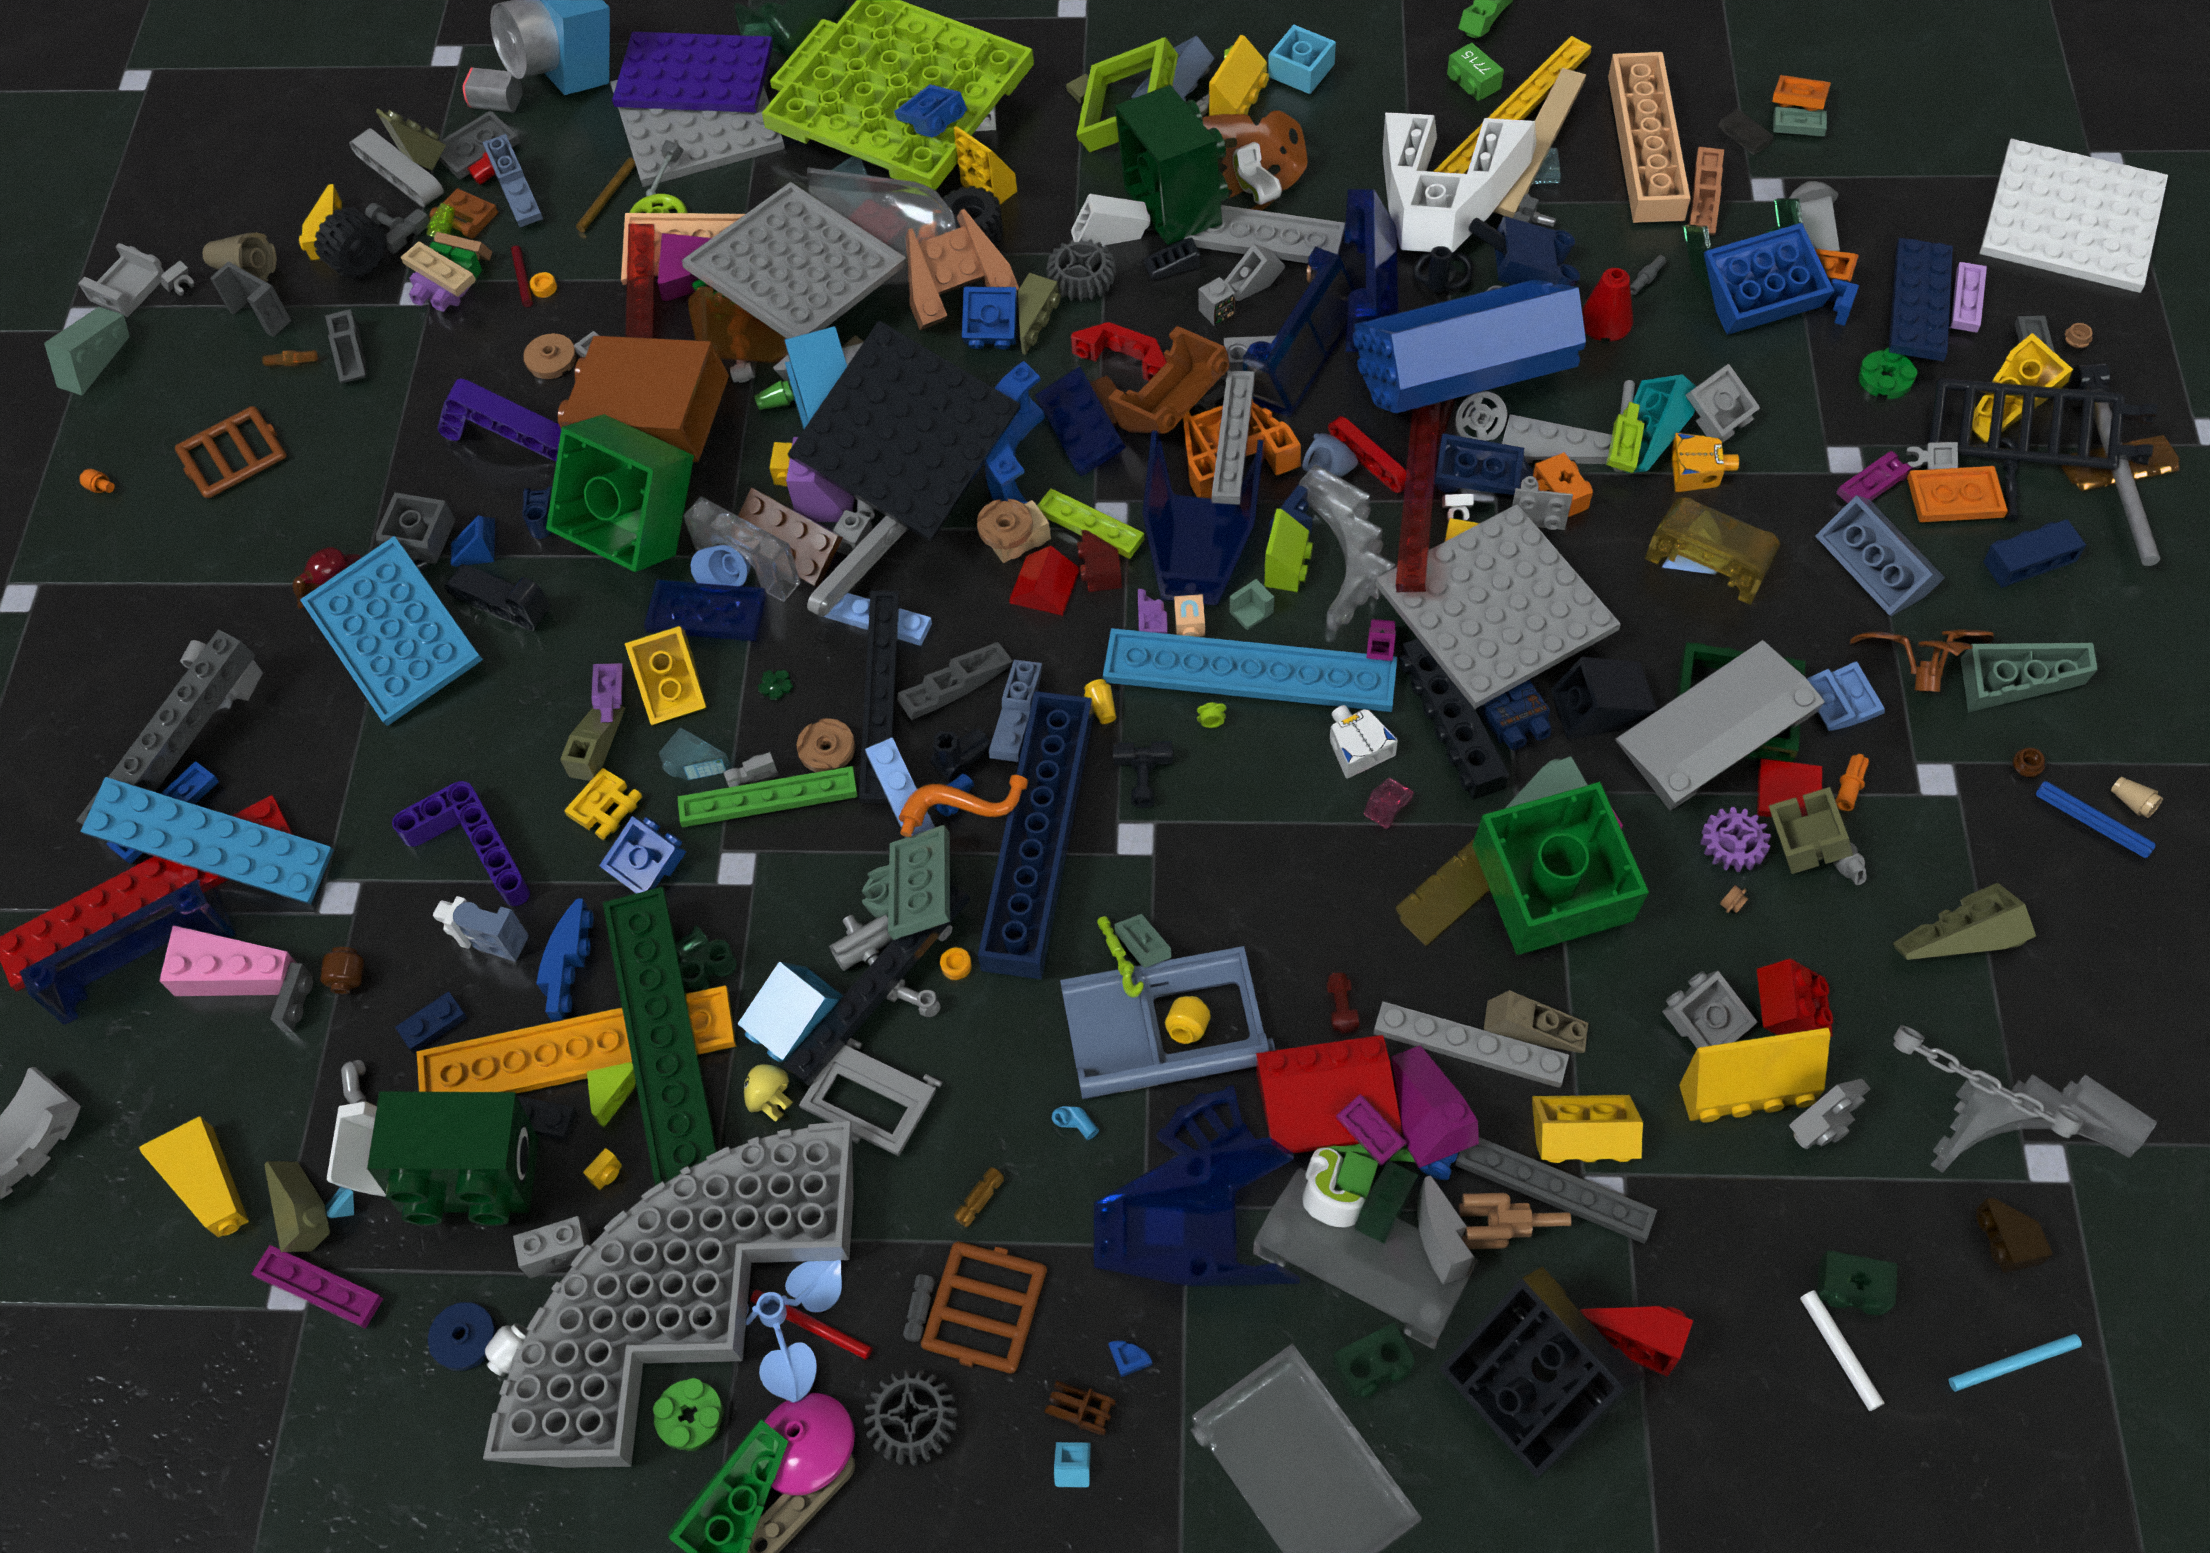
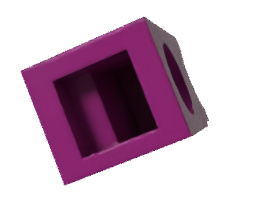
(1381, 638)

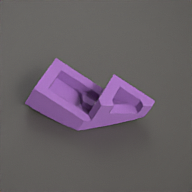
(1151, 614)

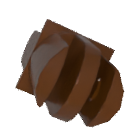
(1081, 1407)

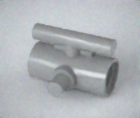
(861, 942)

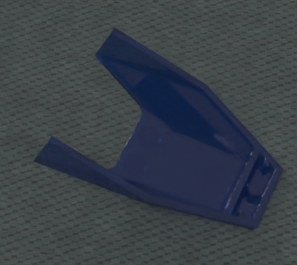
(1191, 537)

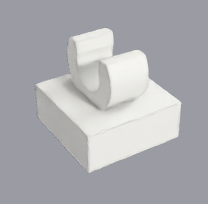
(1457, 502)

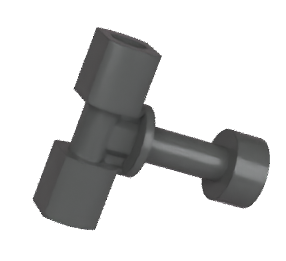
(398, 227)

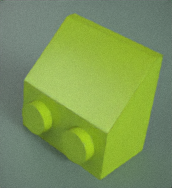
(1287, 553)

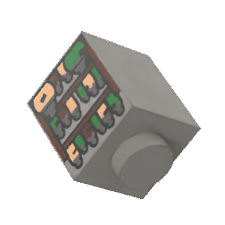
(1216, 301)

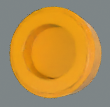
(543, 284)
(955, 963)

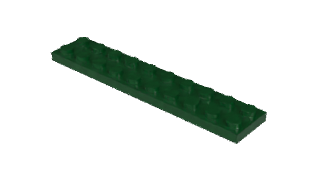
(659, 1033)

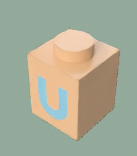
(1189, 615)

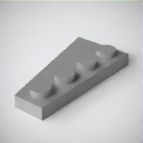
(1548, 439)

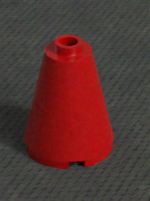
(1609, 307)

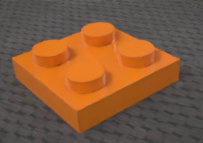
(1801, 92)

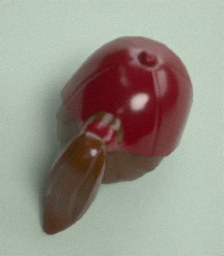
(319, 569)

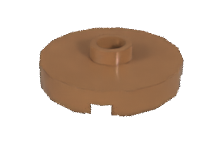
(550, 356)
(1005, 513)
(823, 734)

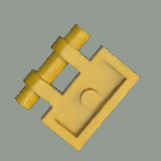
(597, 798)

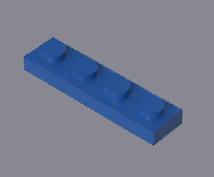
(188, 787)

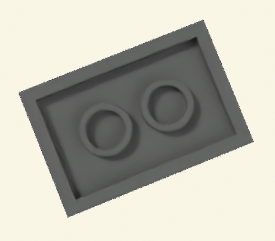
(466, 145)

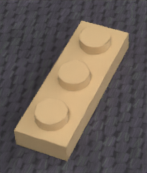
(438, 269)

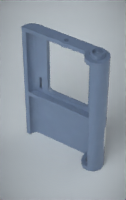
(1119, 1036)

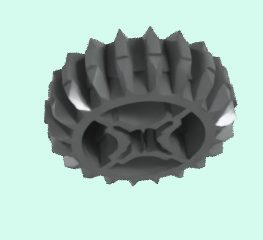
(1081, 269)
(924, 1416)

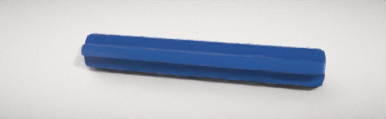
(2096, 819)

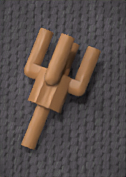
(1504, 1220)

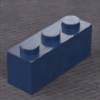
(2034, 553)

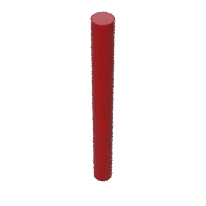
(822, 1330)

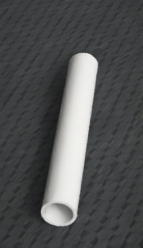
(1842, 1350)

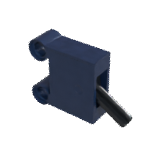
(1528, 251)

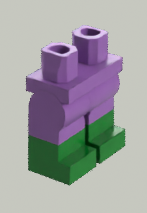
(440, 297)

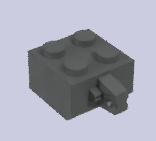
(418, 524)

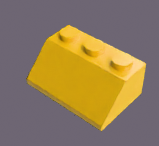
(1238, 80)
(1587, 1128)

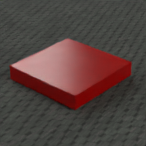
(1784, 781)

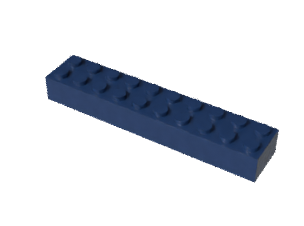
(1037, 837)

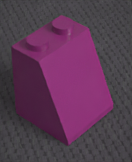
(672, 277)

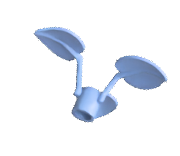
(793, 1369)

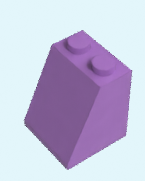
(815, 495)

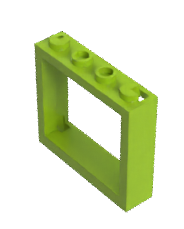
(1155, 55)

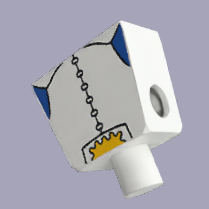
(1360, 740)

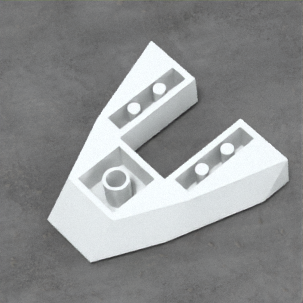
(1439, 206)

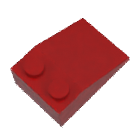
(1644, 1334)

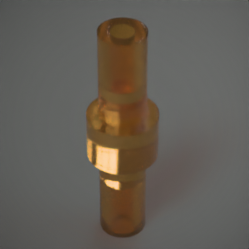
(290, 358)

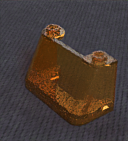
(732, 329)

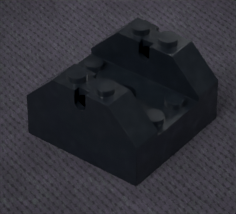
(1499, 1379)

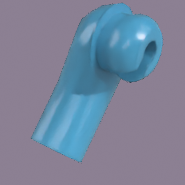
(1075, 1118)

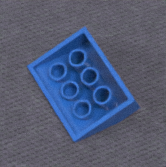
(1766, 278)

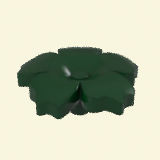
(775, 684)

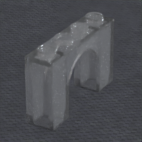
(769, 555)

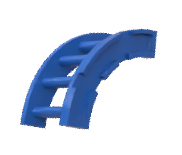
(1001, 464)

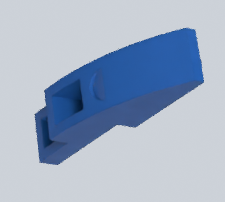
(563, 952)

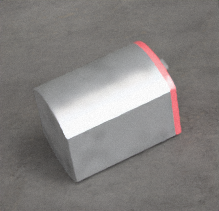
(492, 90)

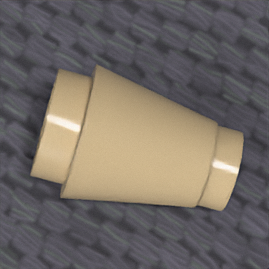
(2137, 796)

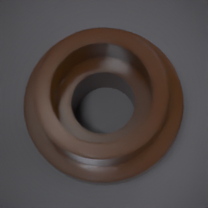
(2031, 756)

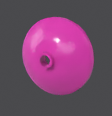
(818, 1449)

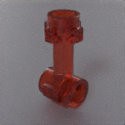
(1343, 1018)

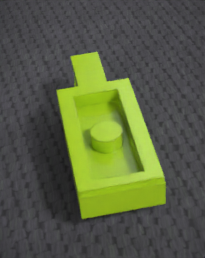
(1626, 440)

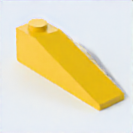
(2026, 364)

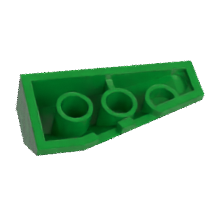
(732, 1501)

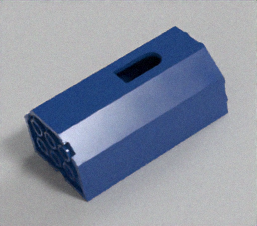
(1470, 344)

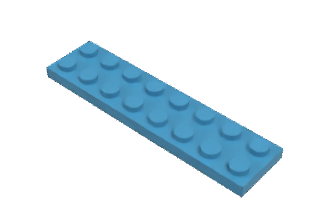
(207, 840)

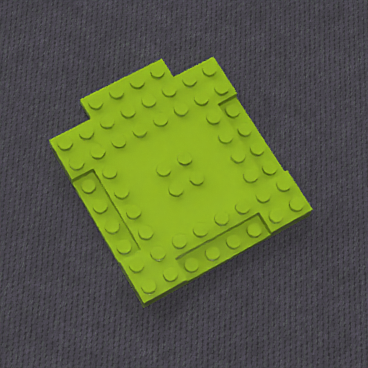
(870, 63)

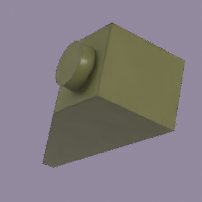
(296, 1207)

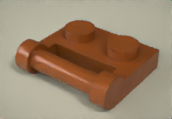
(471, 209)

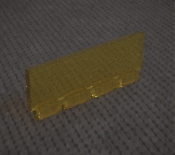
(1445, 899)

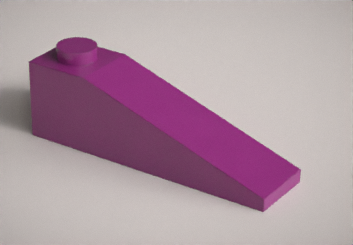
(1431, 1109)

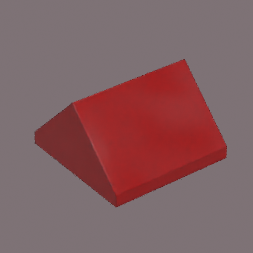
(1045, 581)

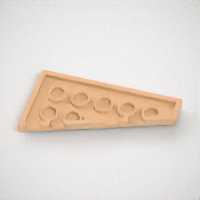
(675, 223)

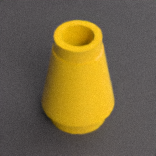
(1102, 700)

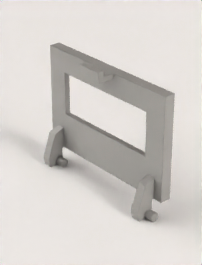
(880, 1079)

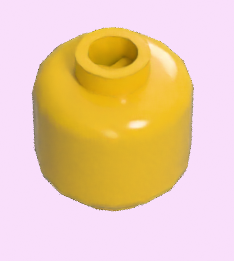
(1187, 1019)

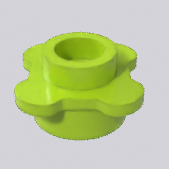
(1211, 714)

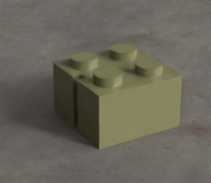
(1813, 836)

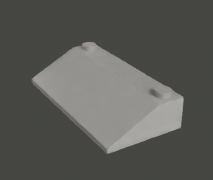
(1719, 723)

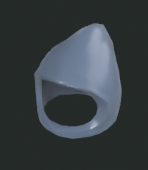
(1330, 454)

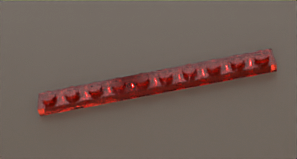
(1418, 499)

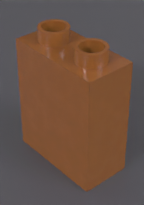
(650, 385)

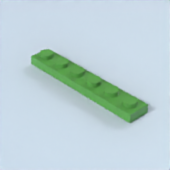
(767, 796)

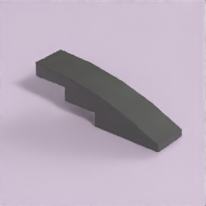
(957, 680)

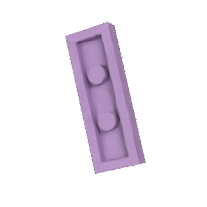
(1968, 297)

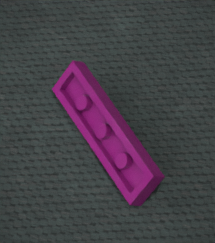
(317, 1286)

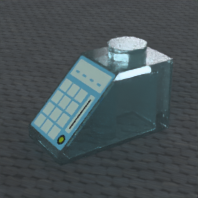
(692, 757)

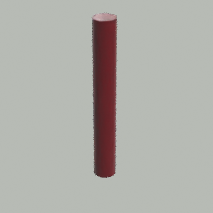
(521, 276)

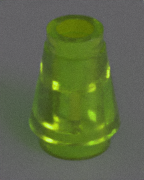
(441, 220)

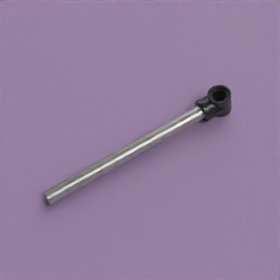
(2096, 378)

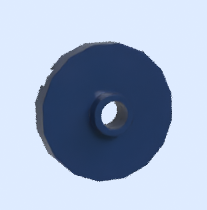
(465, 1352)

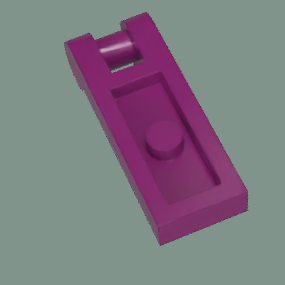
(1875, 478)

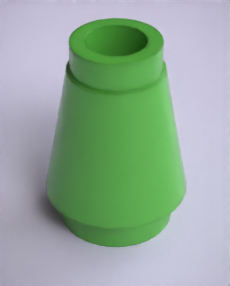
(775, 396)

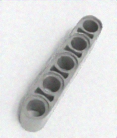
(396, 167)

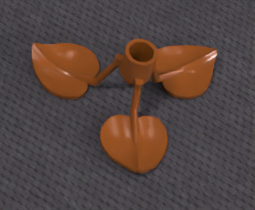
(1930, 672)

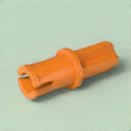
(1852, 782)

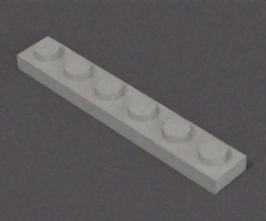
(1233, 437)
(1471, 1044)

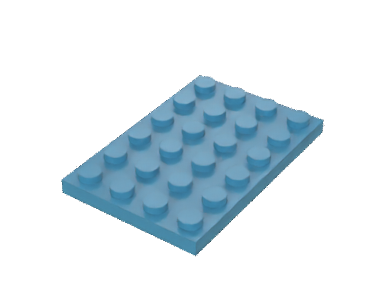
(391, 630)

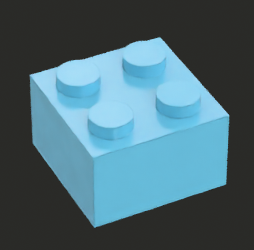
(1301, 59)

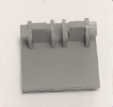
(1543, 507)

